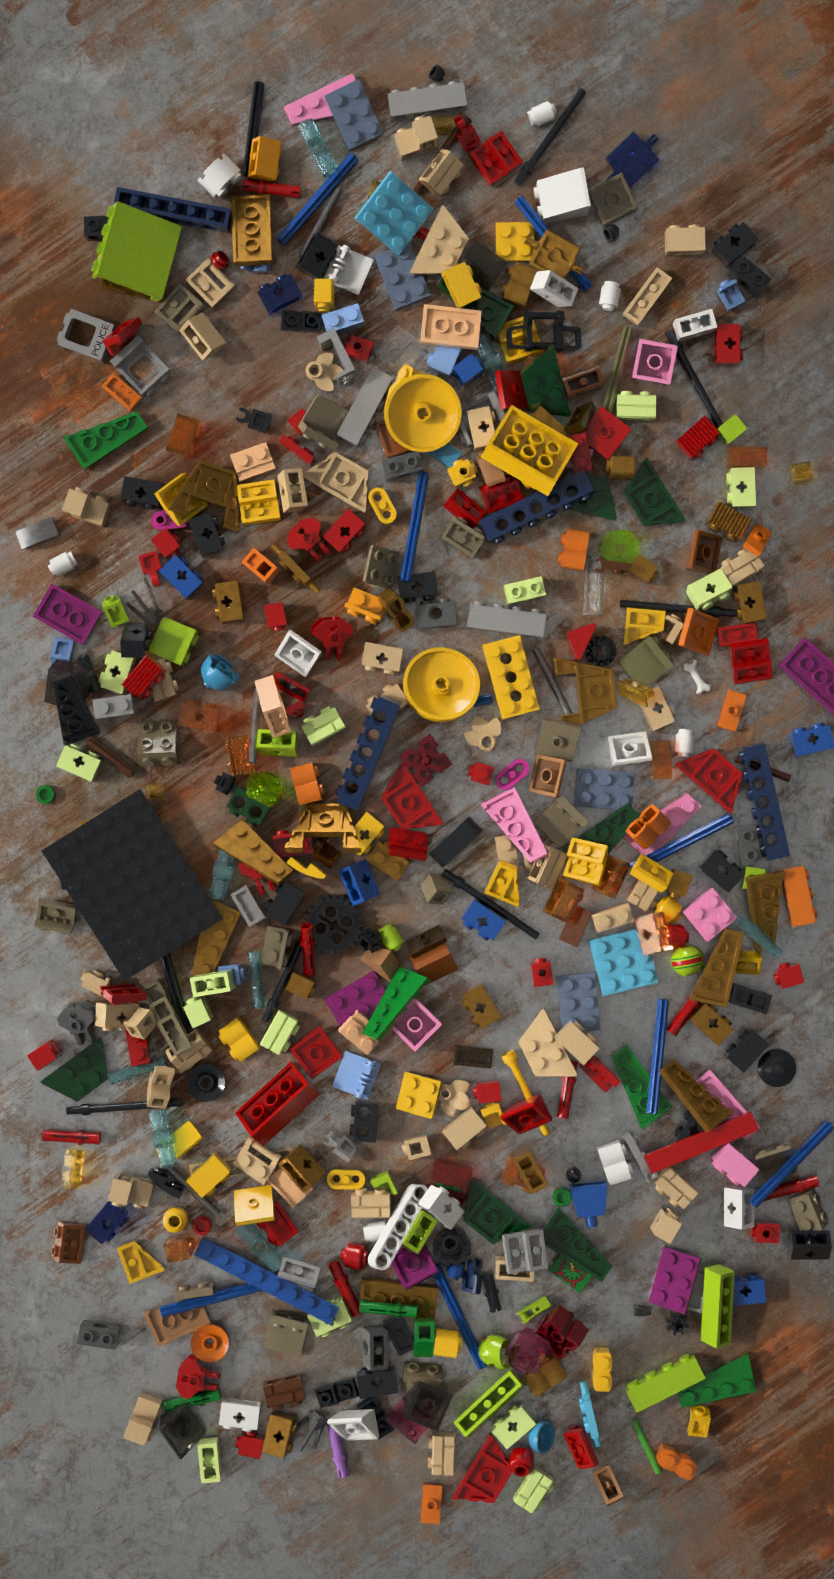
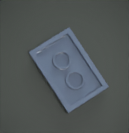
(353, 114)
(401, 286)
(603, 789)
(579, 1000)

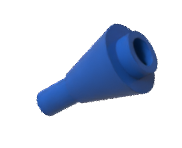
(456, 1272)

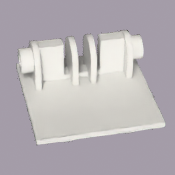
(349, 269)

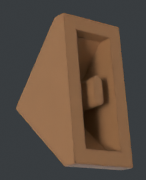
(382, 962)
(608, 1485)

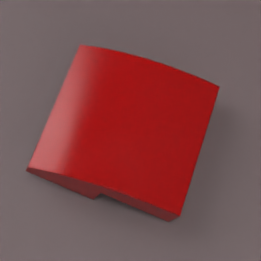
(495, 158)
(751, 661)

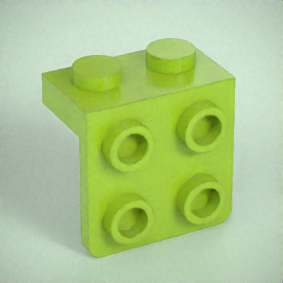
(174, 641)

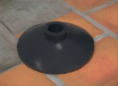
(767, 1065)
(206, 1092)

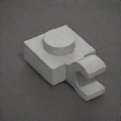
(343, 1146)

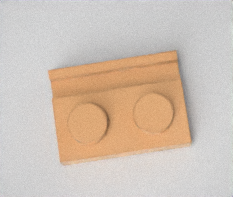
(252, 462)
(353, 1030)
(287, 1188)

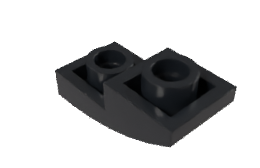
(300, 321)
(160, 1178)
(337, 1392)
(383, 1426)

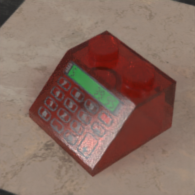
(452, 1177)

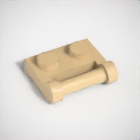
(206, 286)
(507, 852)
(253, 1164)

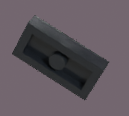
(399, 1334)

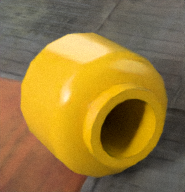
(670, 907)
(175, 1219)

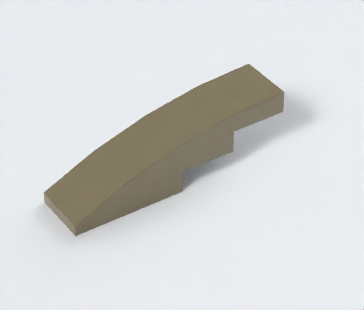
(167, 1017)

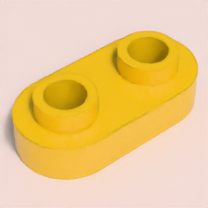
(382, 506)
(346, 1179)

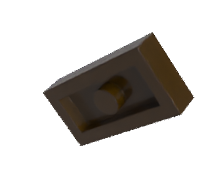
(580, 418)

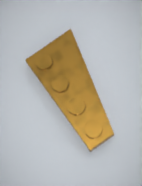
(700, 1103)

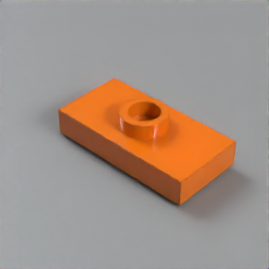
(122, 392)
(757, 539)
(731, 710)
(431, 1503)

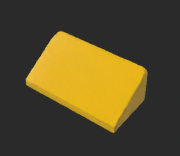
(651, 873)
(749, 962)
(186, 1138)

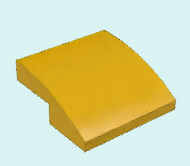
(515, 356)
(168, 493)
(258, 502)
(586, 861)
(312, 870)

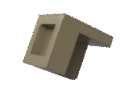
(436, 889)

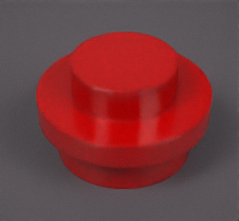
(220, 259)
(202, 1225)

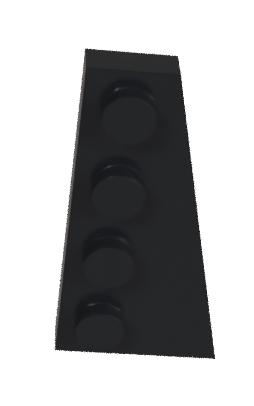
(73, 711)

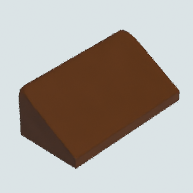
(575, 928)

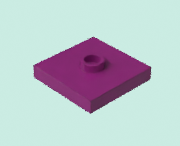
(414, 1267)

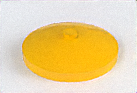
(422, 412)
(441, 684)

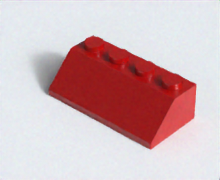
(277, 1104)

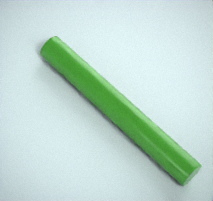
(646, 1446)

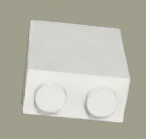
(563, 196)

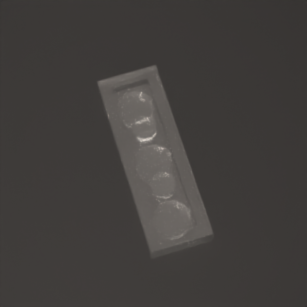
(593, 588)

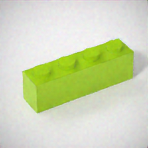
(717, 1306)
(664, 1383)
(490, 1403)

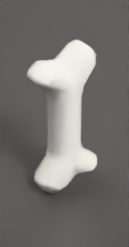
(692, 669)

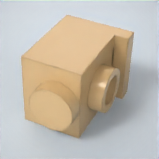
(93, 981)
(141, 1023)
(424, 1149)

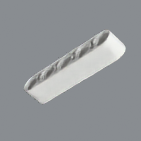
(390, 1231)

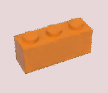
(798, 896)

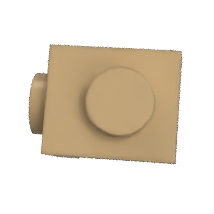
(674, 635)

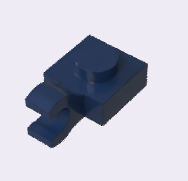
(471, 1279)

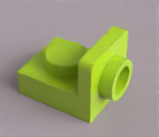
(115, 610)

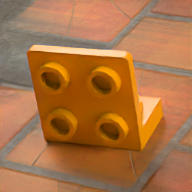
(365, 605)

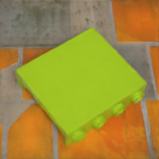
(136, 250)

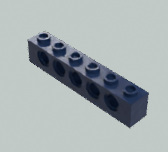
(177, 210)
(526, 505)
(354, 798)
(780, 847)

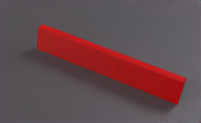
(700, 1142)

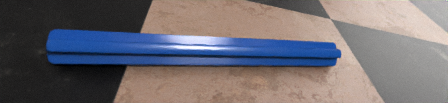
(316, 200)
(541, 227)
(414, 528)
(690, 838)
(657, 1056)
(791, 1164)
(197, 1302)
(459, 1317)

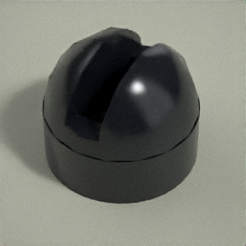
(437, 73)
(611, 232)
(575, 1171)

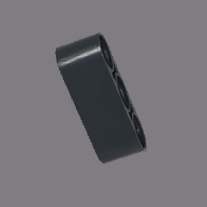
(455, 842)

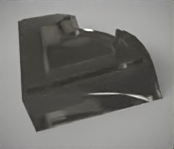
(642, 1310)

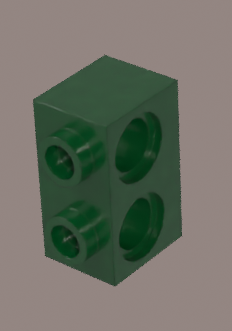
(246, 811)

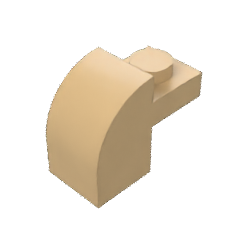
(159, 1087)

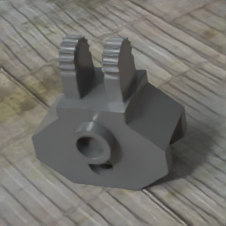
(79, 1018)

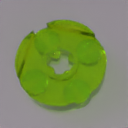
(620, 537)
(268, 796)

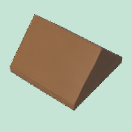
(547, 776)

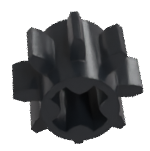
(225, 783)
(370, 940)
(680, 1327)

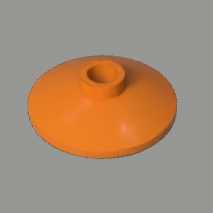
(205, 1351)

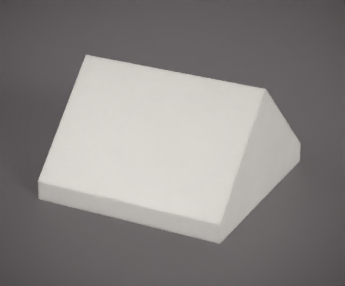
(298, 653)
(629, 748)
(355, 1424)

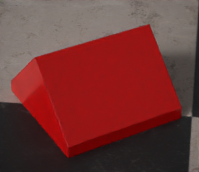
(579, 639)
(526, 1114)

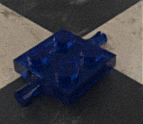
(633, 158)

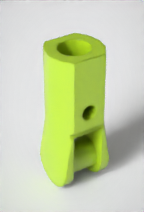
(537, 1308)

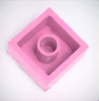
(655, 361)
(708, 914)
(416, 1024)
(737, 1165)

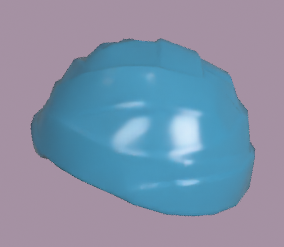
(541, 1437)

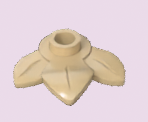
(327, 371)
(483, 730)
(456, 1099)

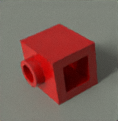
(359, 348)
(167, 543)
(276, 616)
(481, 773)
(541, 972)
(788, 975)
(487, 1091)
(765, 1231)
(250, 1444)

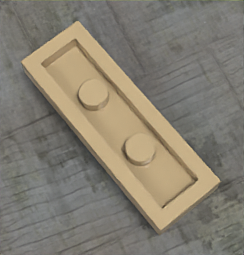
(647, 296)

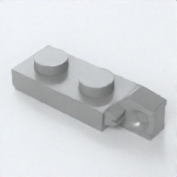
(631, 1143)

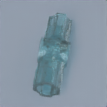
(313, 138)
(489, 358)
(221, 876)
(163, 1138)
(268, 1255)

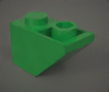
(423, 1337)

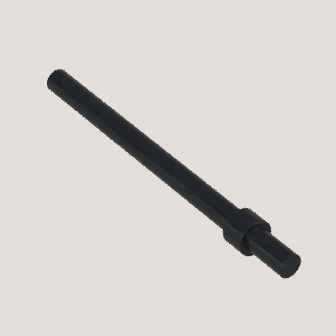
(528, 167)
(694, 379)
(714, 611)
(459, 883)
(273, 1002)
(86, 1109)

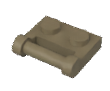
(175, 304)

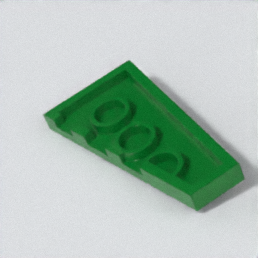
(399, 993)

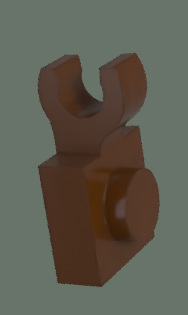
(617, 568)

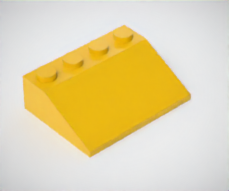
(529, 450)

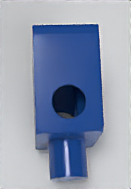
(589, 1200)

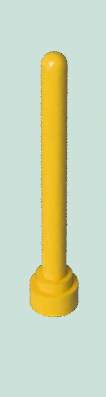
(510, 1059)

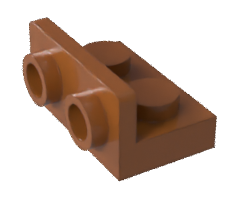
(68, 1242)

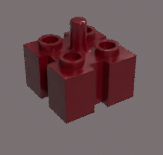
(425, 760)
(561, 1331)

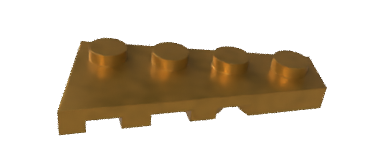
(249, 848)
(764, 901)
(214, 940)
(719, 972)
(392, 1292)

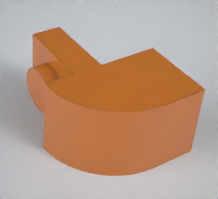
(261, 566)

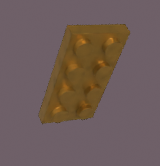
(251, 230)

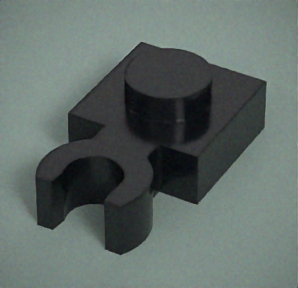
(257, 420)

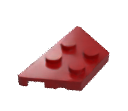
(714, 776)
(408, 802)
(485, 1475)

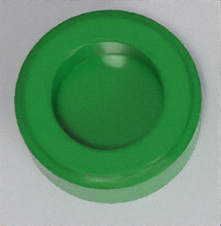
(45, 794)
(562, 1196)

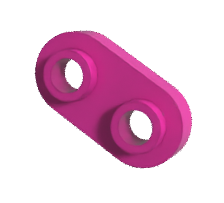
(168, 522)
(512, 775)

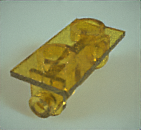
(634, 692)
(74, 1160)

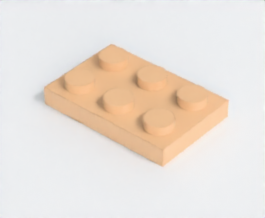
(450, 327)

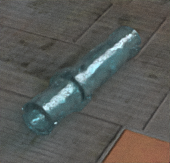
(753, 931)
(256, 979)
(116, 1077)

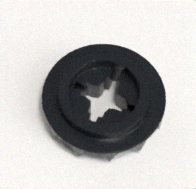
(601, 660)

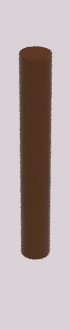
(776, 773)

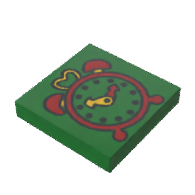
(570, 1273)

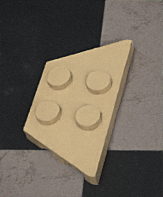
(441, 247)
(341, 479)
(543, 1051)

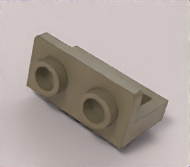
(463, 537)
(55, 916)
(808, 1211)
(201, 1289)
(426, 1373)

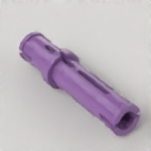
(339, 1454)

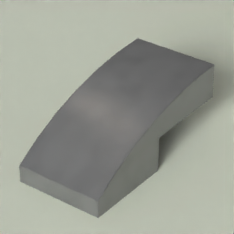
(37, 533)

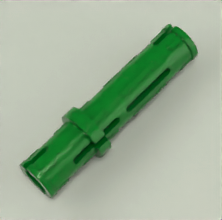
(388, 1309)
(199, 1398)

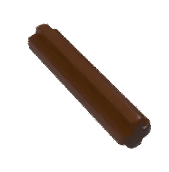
(110, 757)

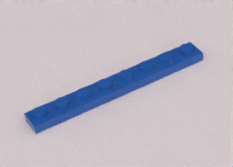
(266, 1281)

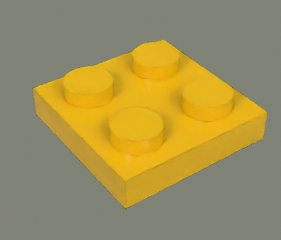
(511, 239)
(419, 1095)

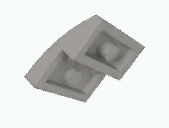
(525, 1251)

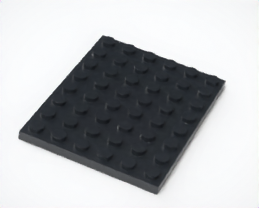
(132, 884)

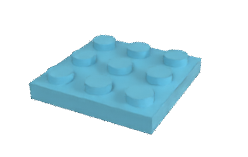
(394, 213)
(621, 962)

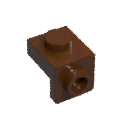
(325, 853)

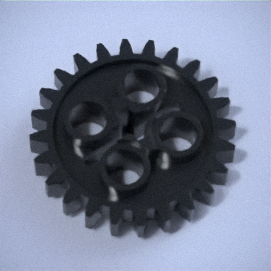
(343, 909)

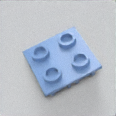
(356, 1075)

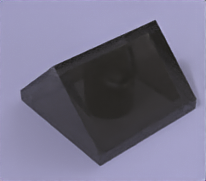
(484, 264)
(426, 1405)
(181, 1429)

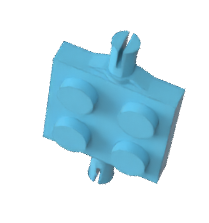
(589, 1419)

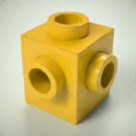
(459, 479)

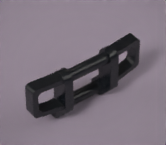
(558, 328)

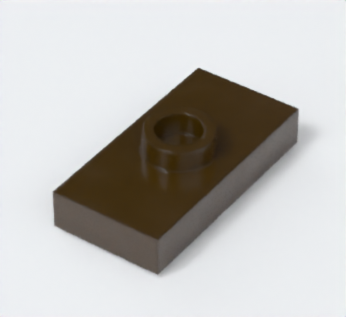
(426, 941)
(473, 1056)

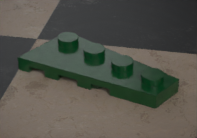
(494, 309)
(611, 829)
(573, 1245)

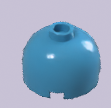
(218, 673)

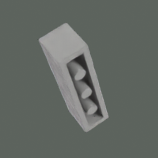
(427, 101)
(365, 407)
(506, 620)

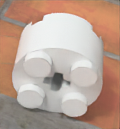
(220, 176)

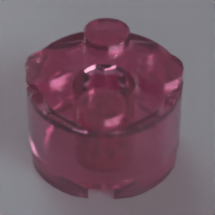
(527, 1351)

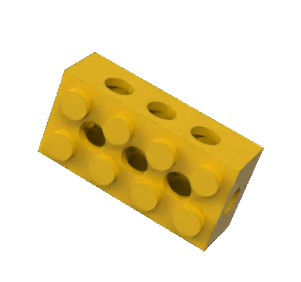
(518, 666)

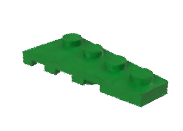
(99, 441)
(636, 1083)
(724, 1382)

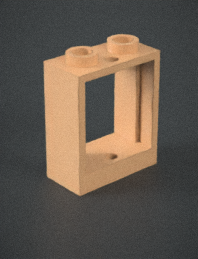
(272, 706)

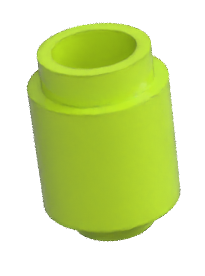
(391, 938)

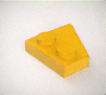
(642, 623)
(504, 883)
(137, 1262)

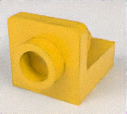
(699, 1421)

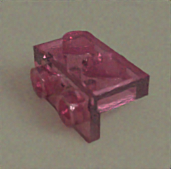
(408, 1428)

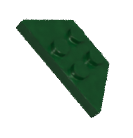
(544, 385)
(651, 498)
(599, 505)
(80, 1073)
(490, 1215)

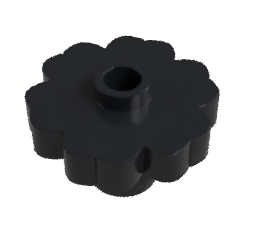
(454, 1256)

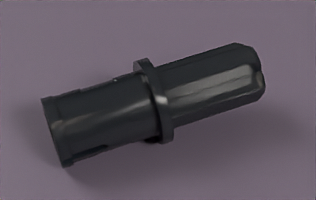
(85, 661)
(491, 1292)

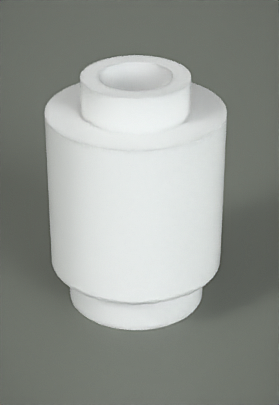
(542, 114)
(609, 295)
(62, 564)
(684, 743)
(373, 1230)

